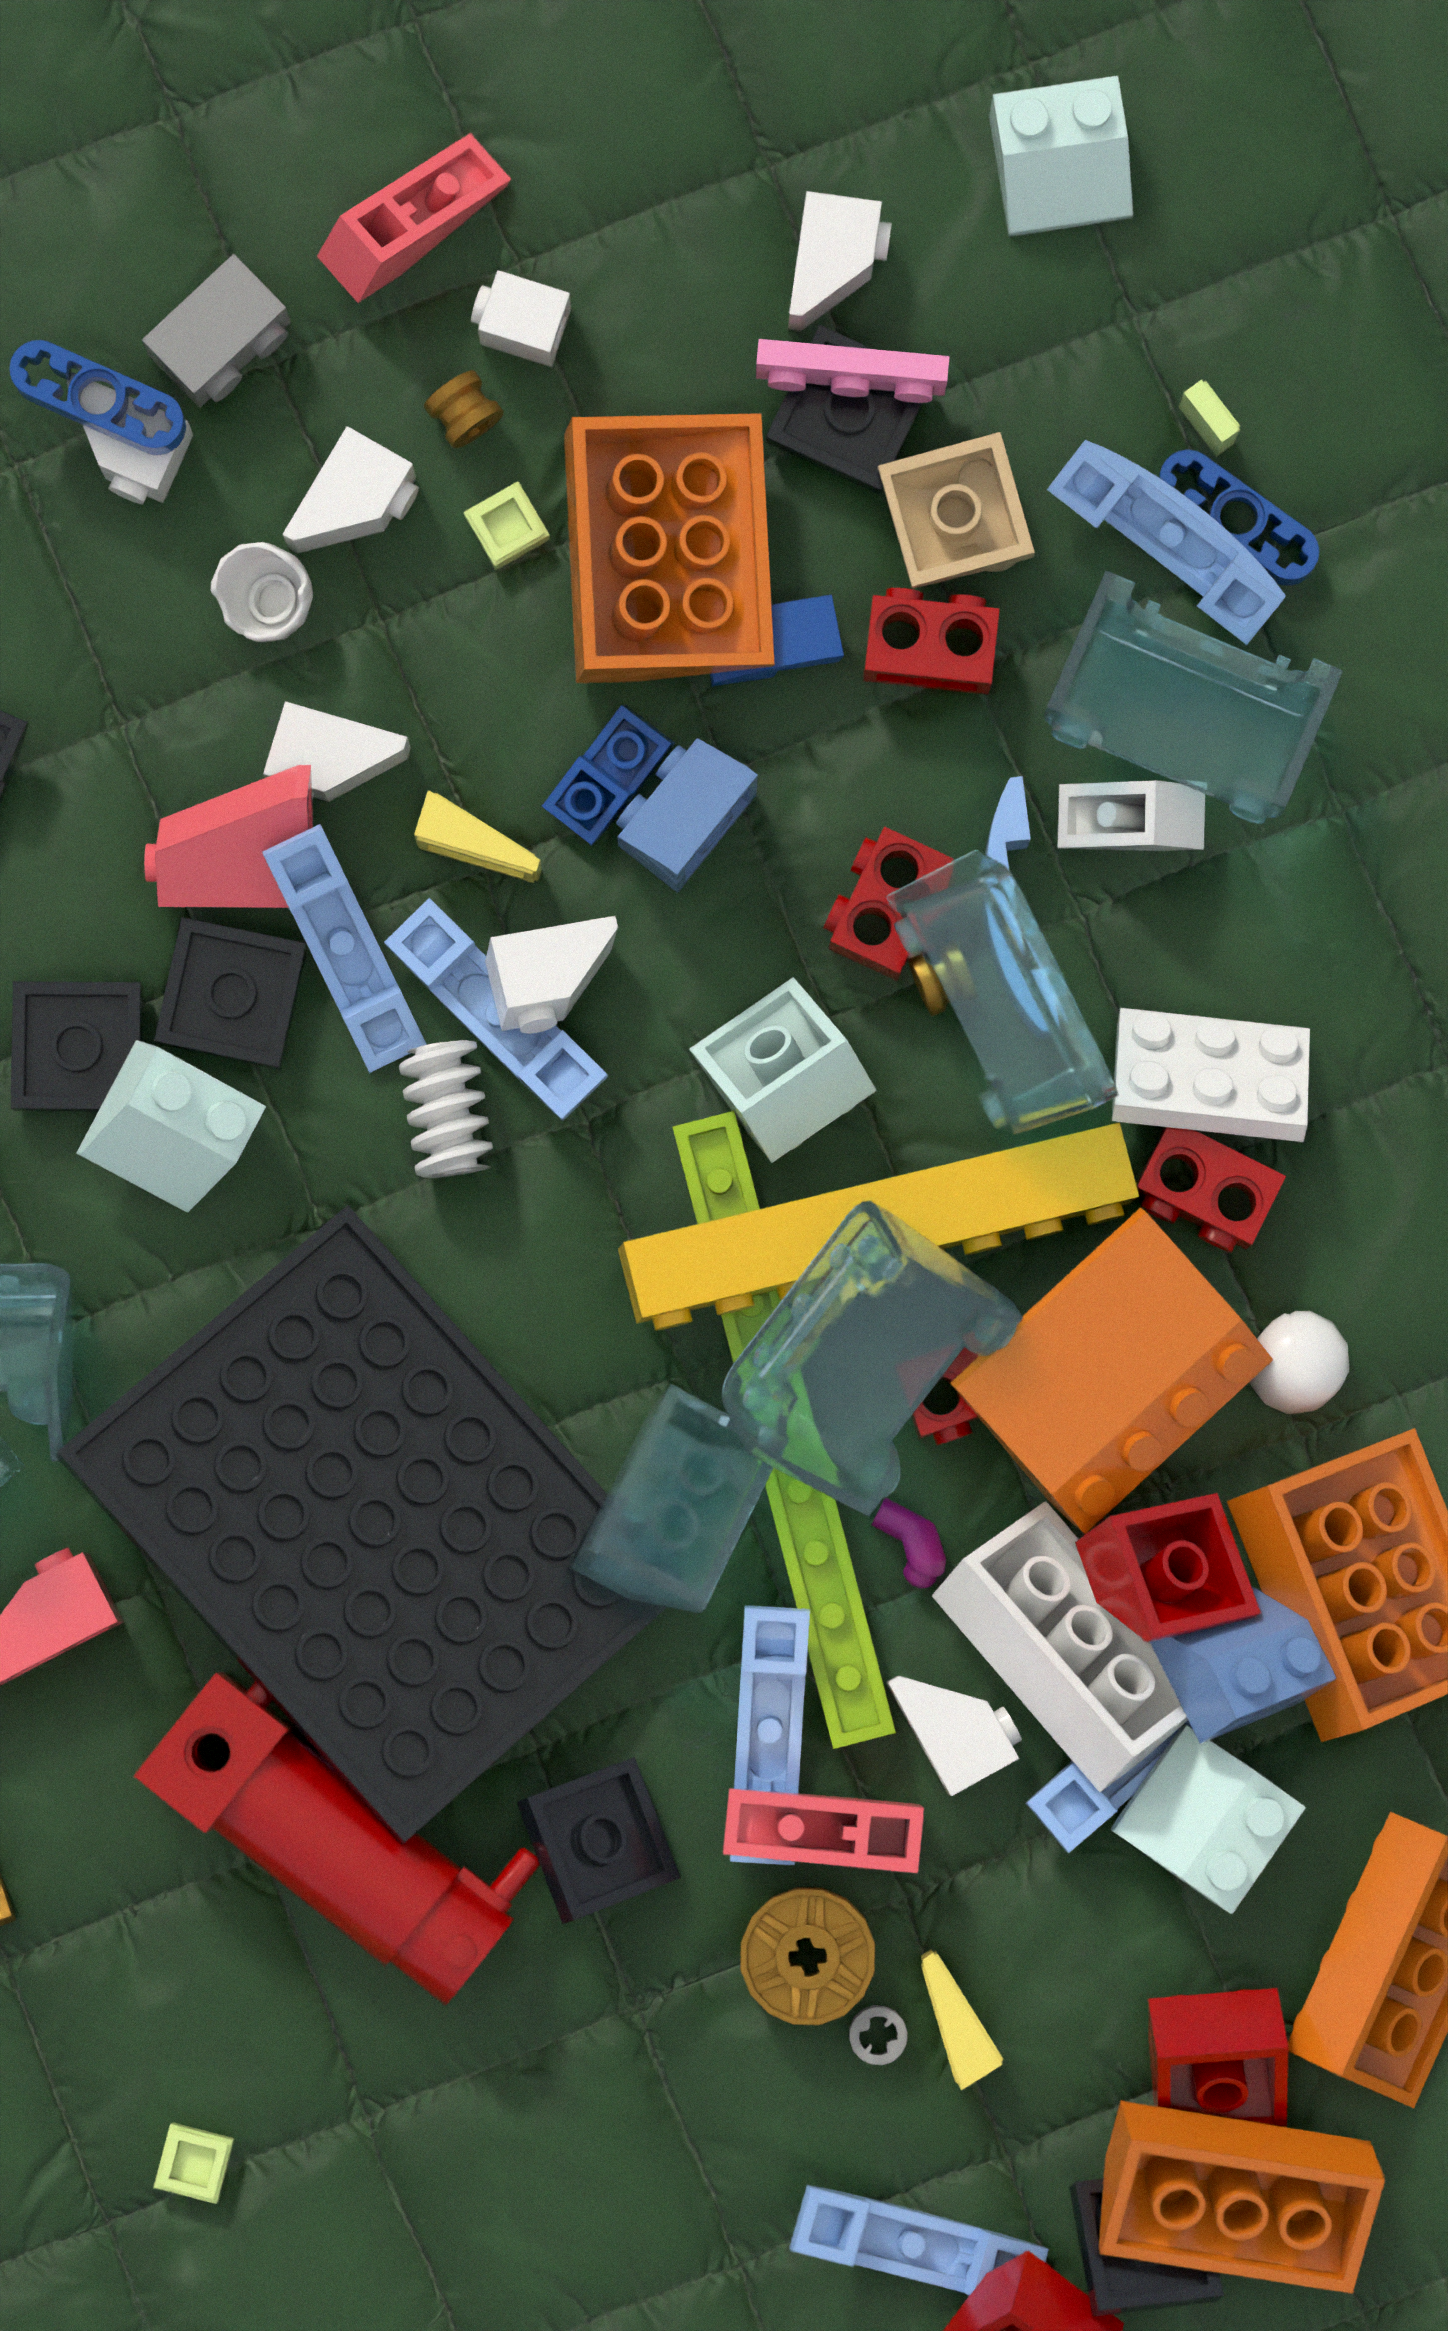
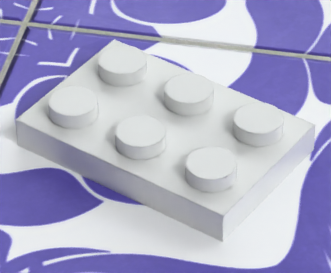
(1211, 1074)

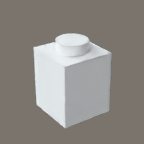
(521, 317)

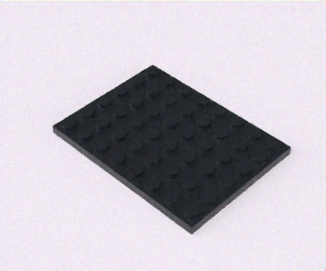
(364, 1522)

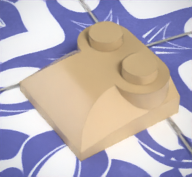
(956, 511)

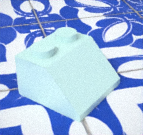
(1062, 155)
(783, 1069)
(169, 1127)
(1207, 1819)

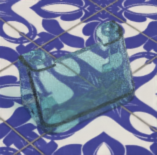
(1188, 704)
(859, 1354)

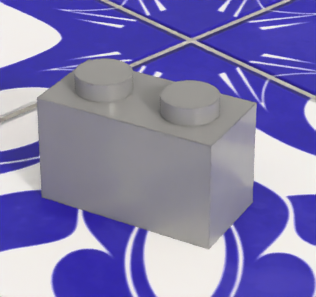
(218, 332)

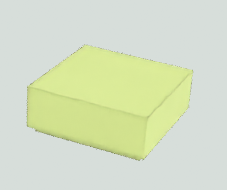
(1209, 417)
(506, 525)
(194, 2163)

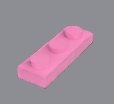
(852, 370)

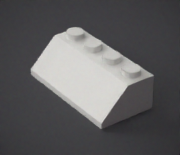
(1060, 1651)

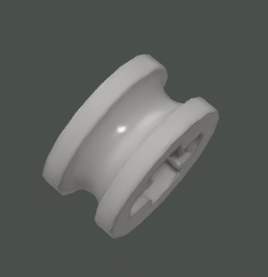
(894, 2046)

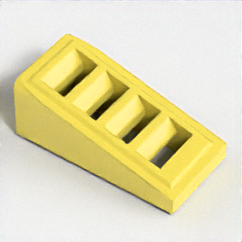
(461, 836)
(963, 2035)

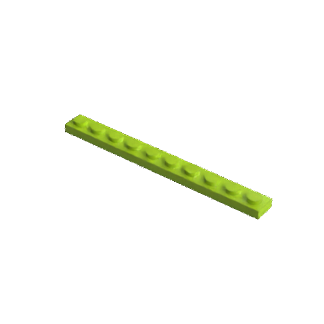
(803, 1516)

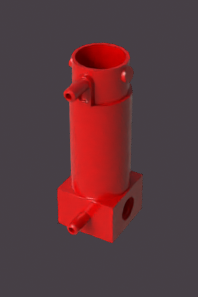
(326, 1845)

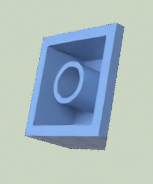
(687, 812)
(1244, 1668)

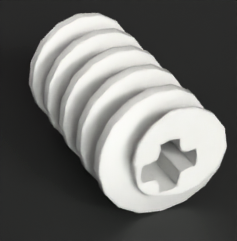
(444, 1109)

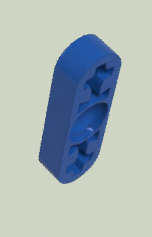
(48, 394)
(1236, 490)

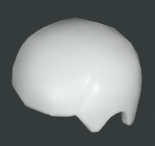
(262, 591)
(1306, 1363)

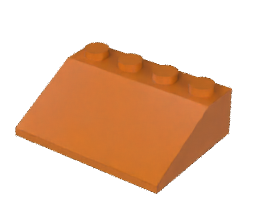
(668, 546)
(1112, 1371)
(1367, 1565)

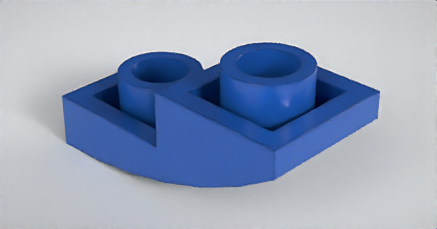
(802, 637)
(608, 774)

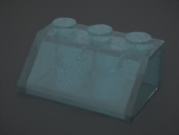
(674, 1507)

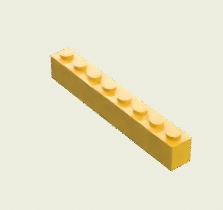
(947, 1204)

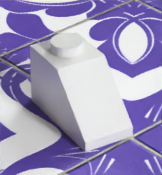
(835, 253)
(130, 470)
(352, 495)
(336, 748)
(1131, 816)
(545, 970)
(956, 1732)

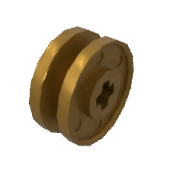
(785, 1987)

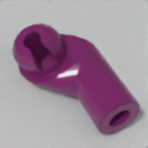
(919, 1540)

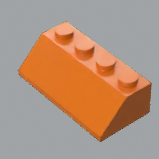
(1384, 1980)
(1238, 2197)

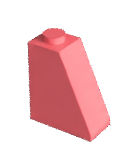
(216, 847)

